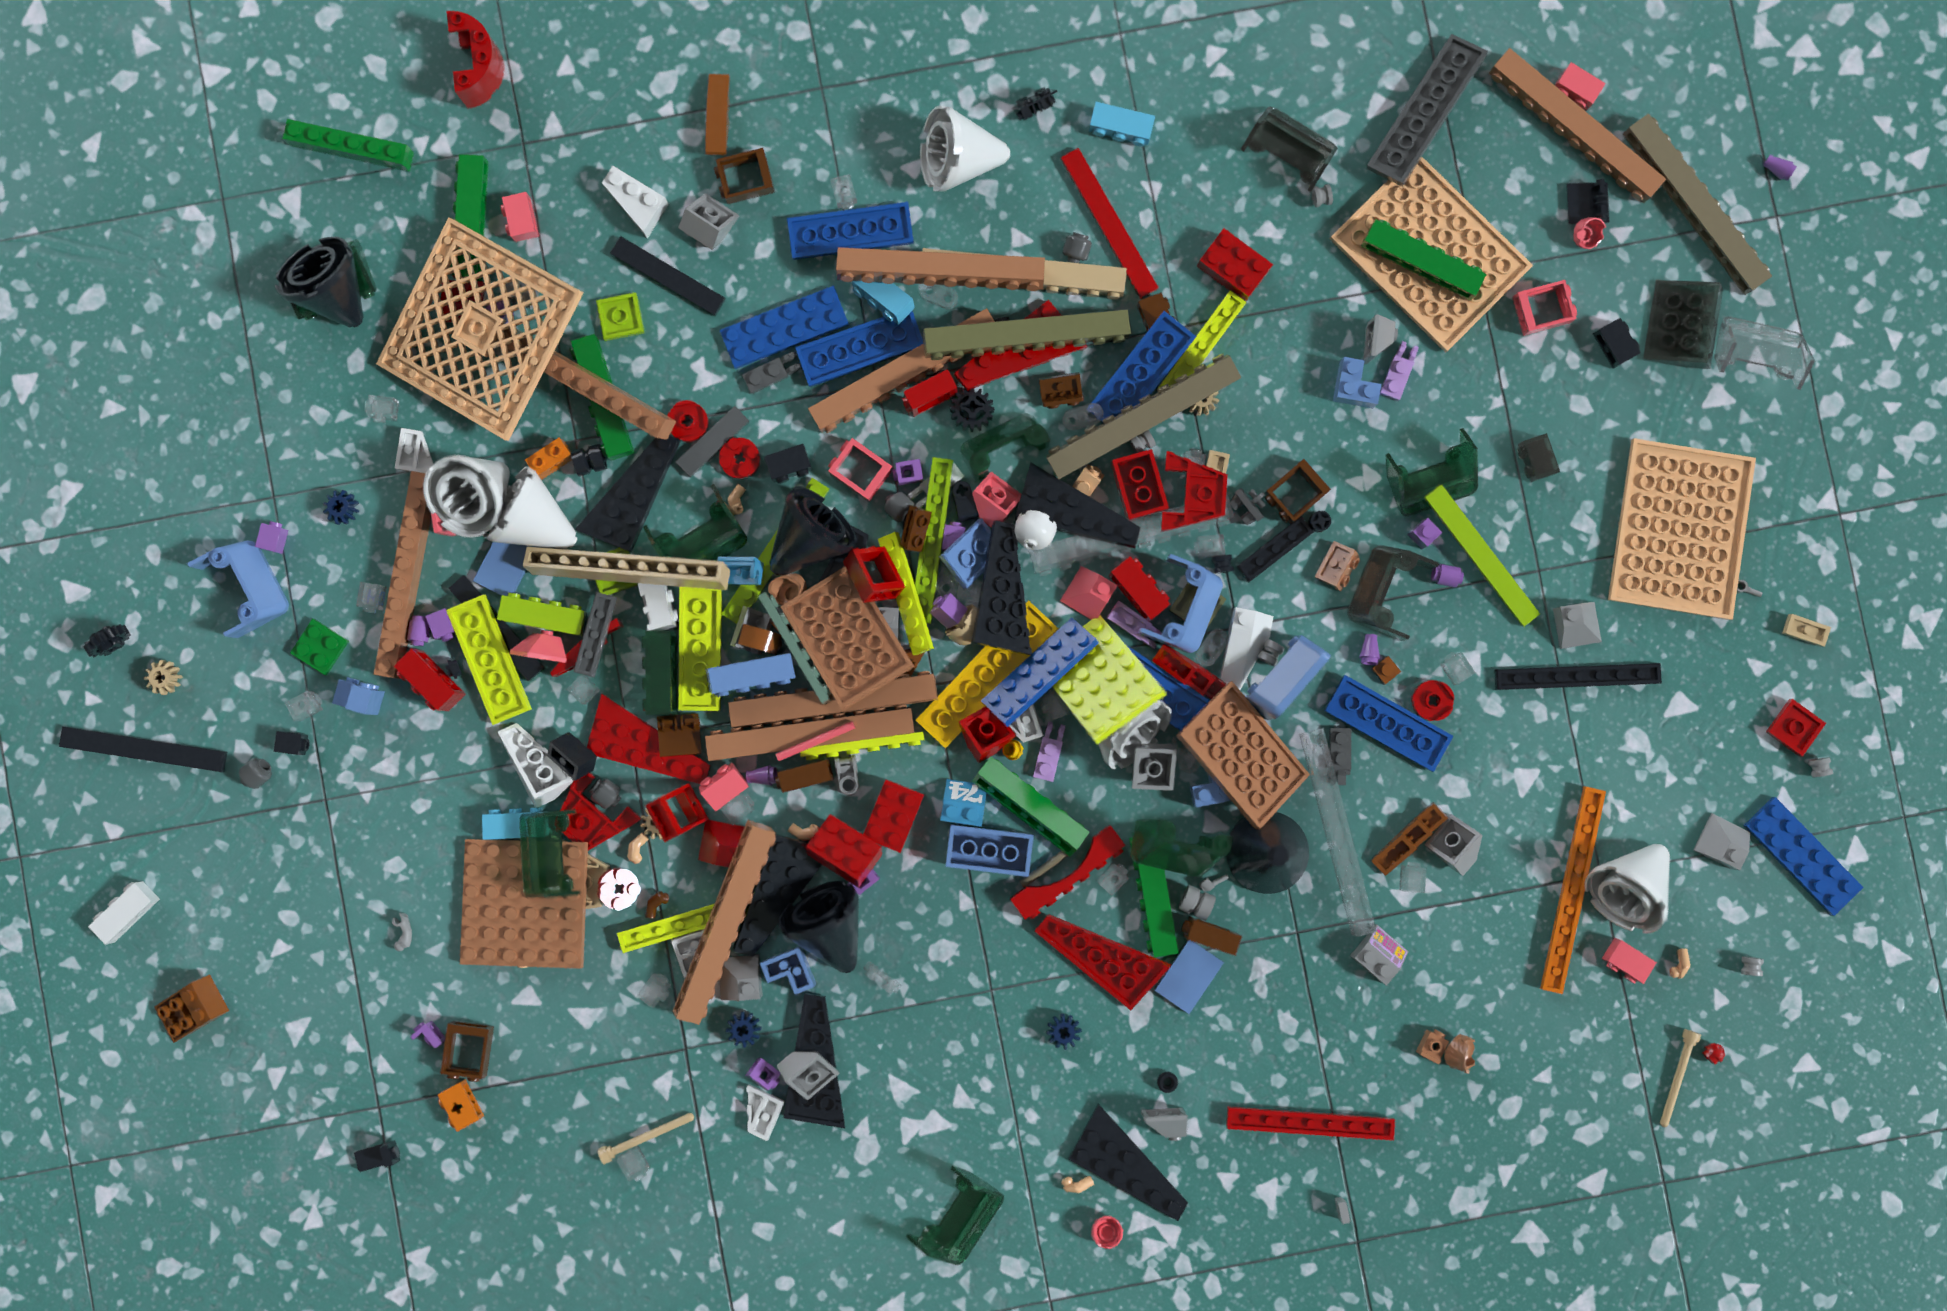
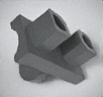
(1242, 498)

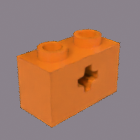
(550, 458)
(460, 1094)

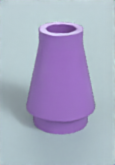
(1780, 167)
(1370, 650)
(764, 775)

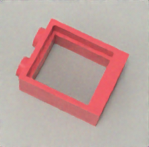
(1525, 313)
(877, 481)

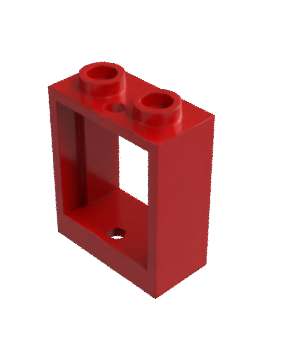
(929, 393)
(866, 588)
(664, 817)

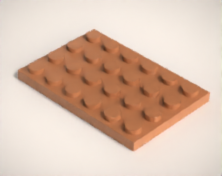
(846, 638)
(1243, 755)

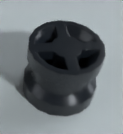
(1323, 521)
(1222, 564)

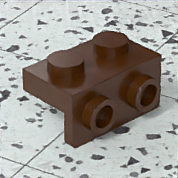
(1061, 390)
(915, 528)

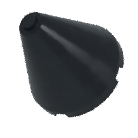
(323, 281)
(809, 533)
(1268, 857)
(825, 924)

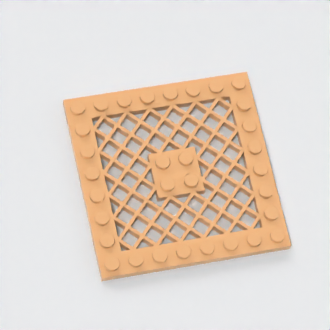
(479, 328)

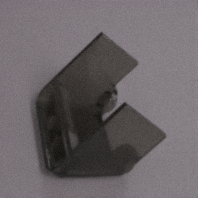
(1292, 143)
(1373, 586)

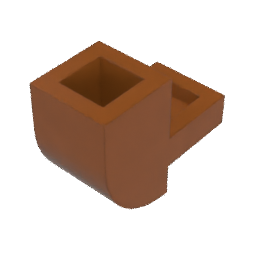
(760, 639)

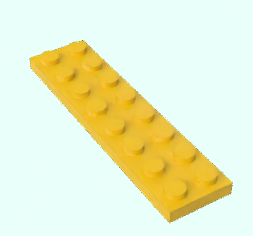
(978, 679)

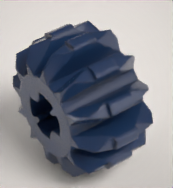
(335, 503)
(739, 1022)
(1070, 1028)

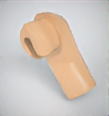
(803, 834)
(634, 848)
(1683, 965)
(1077, 1187)

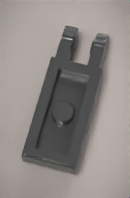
(770, 373)

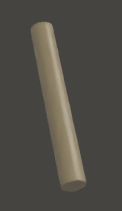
(1043, 868)

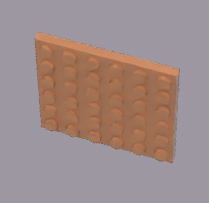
(515, 930)

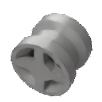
(1322, 195)
(1820, 767)
(1752, 966)

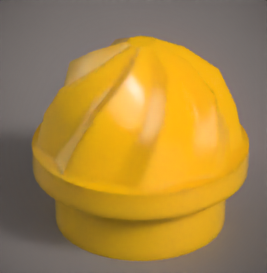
(1013, 750)

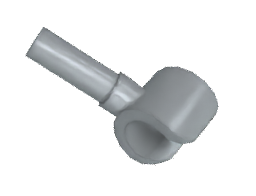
(1747, 589)
(1207, 885)

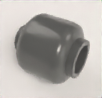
(1077, 247)
(898, 506)
(255, 773)
(605, 793)

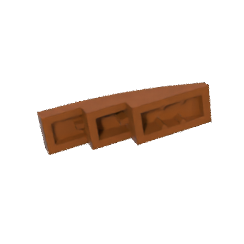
(717, 114)
(1409, 838)

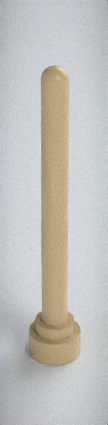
(1690, 1039)
(606, 1153)

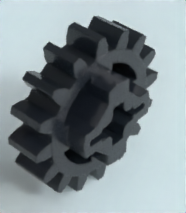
(980, 409)
(106, 640)

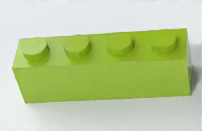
(541, 615)

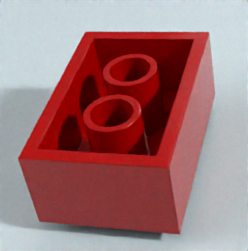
(1234, 265)
(1139, 485)
(1139, 588)
(429, 680)
(893, 815)
(844, 850)

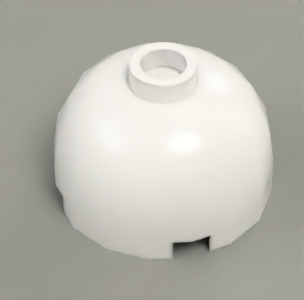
(1034, 530)

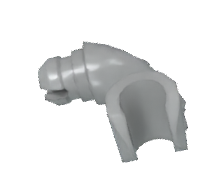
(406, 937)

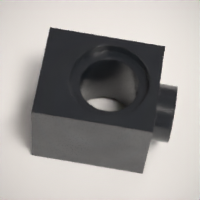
(291, 743)

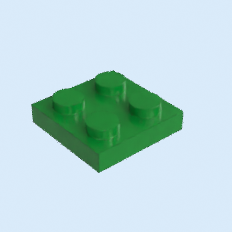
(319, 646)

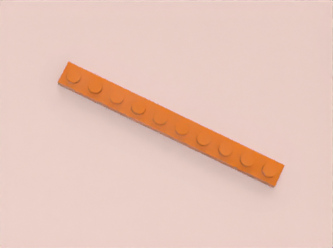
(1573, 890)

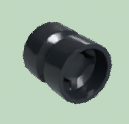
(582, 463)

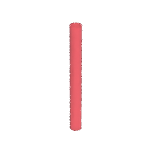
(815, 741)

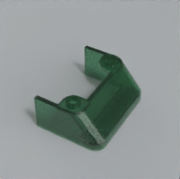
(1456, 474)
(707, 542)
(543, 854)
(963, 1222)

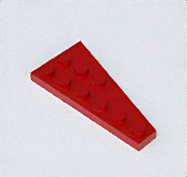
(990, 367)
(632, 741)
(1115, 967)

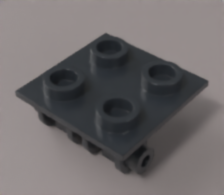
(1041, 95)
(1587, 201)

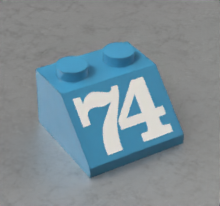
(963, 803)

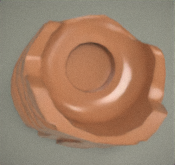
(787, 587)
(1459, 1053)

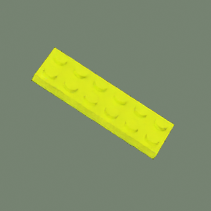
(698, 646)
(489, 659)

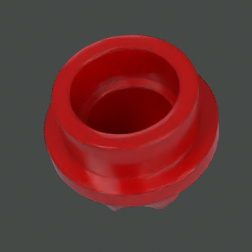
(1714, 1053)

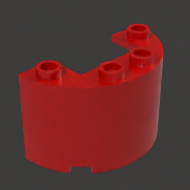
(479, 83)

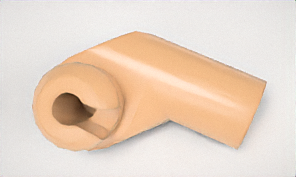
(734, 500)

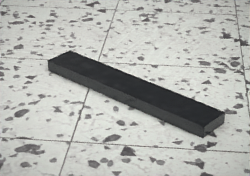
(667, 276)
(529, 667)

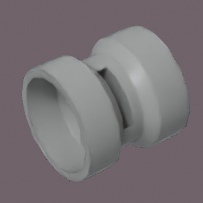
(1142, 441)
(1271, 648)

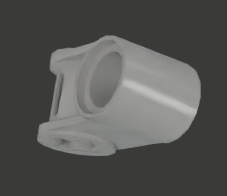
(847, 773)

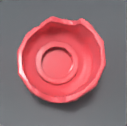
(1589, 232)
(1107, 1232)

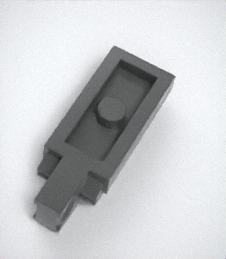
(1340, 752)

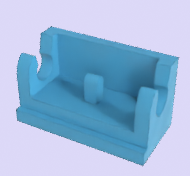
(743, 570)

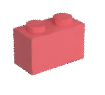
(1579, 86)
(519, 216)
(723, 786)
(1629, 961)

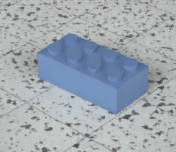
(750, 673)
(989, 850)

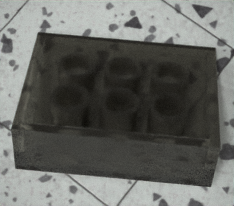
(1683, 323)

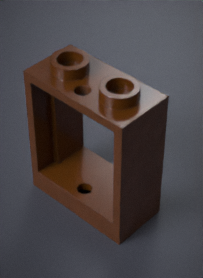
(741, 159)
(1311, 477)
(804, 776)
(1211, 935)
(457, 1027)

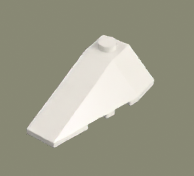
(1245, 640)
(538, 773)

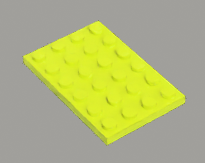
(1107, 684)

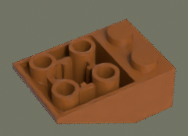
(191, 1008)

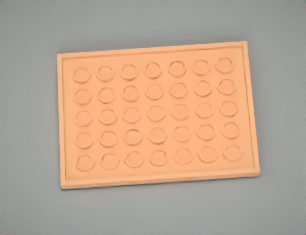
(1444, 219)
(1682, 529)

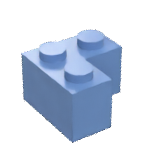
(1350, 387)
(361, 697)
(1207, 794)
(794, 965)

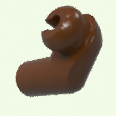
(654, 901)

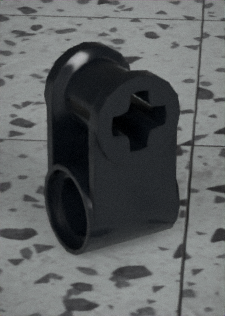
(965, 504)

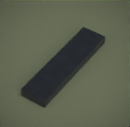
(1275, 549)

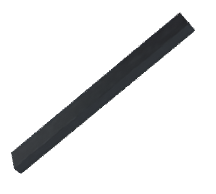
(1578, 676)
(143, 749)

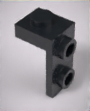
(378, 1155)

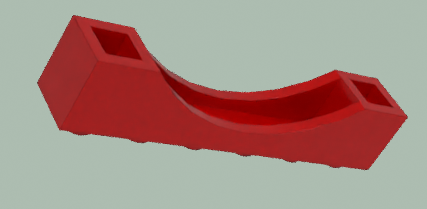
(1032, 898)

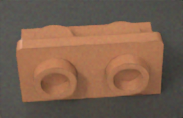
(1338, 566)

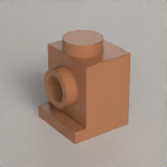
(1425, 1046)

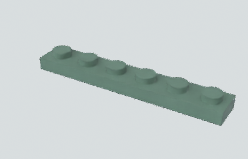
(791, 640)

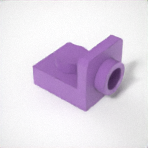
(431, 1033)

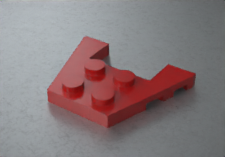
(1203, 493)
(589, 822)

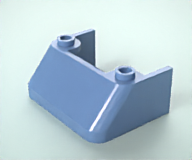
(256, 580)
(1190, 635)
(1287, 678)

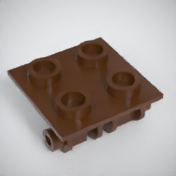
(679, 735)

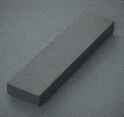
(712, 441)
(595, 634)

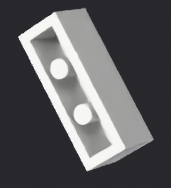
(123, 912)

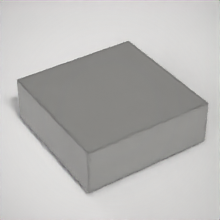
(1342, 1210)

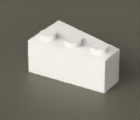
(636, 199)
(659, 607)

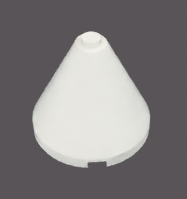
(957, 150)
(466, 493)
(532, 516)
(1139, 731)
(1633, 888)

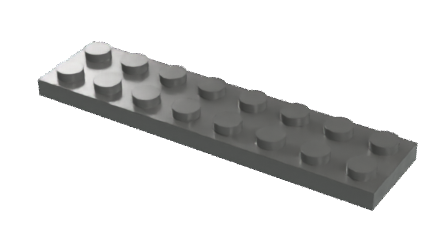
(1427, 110)

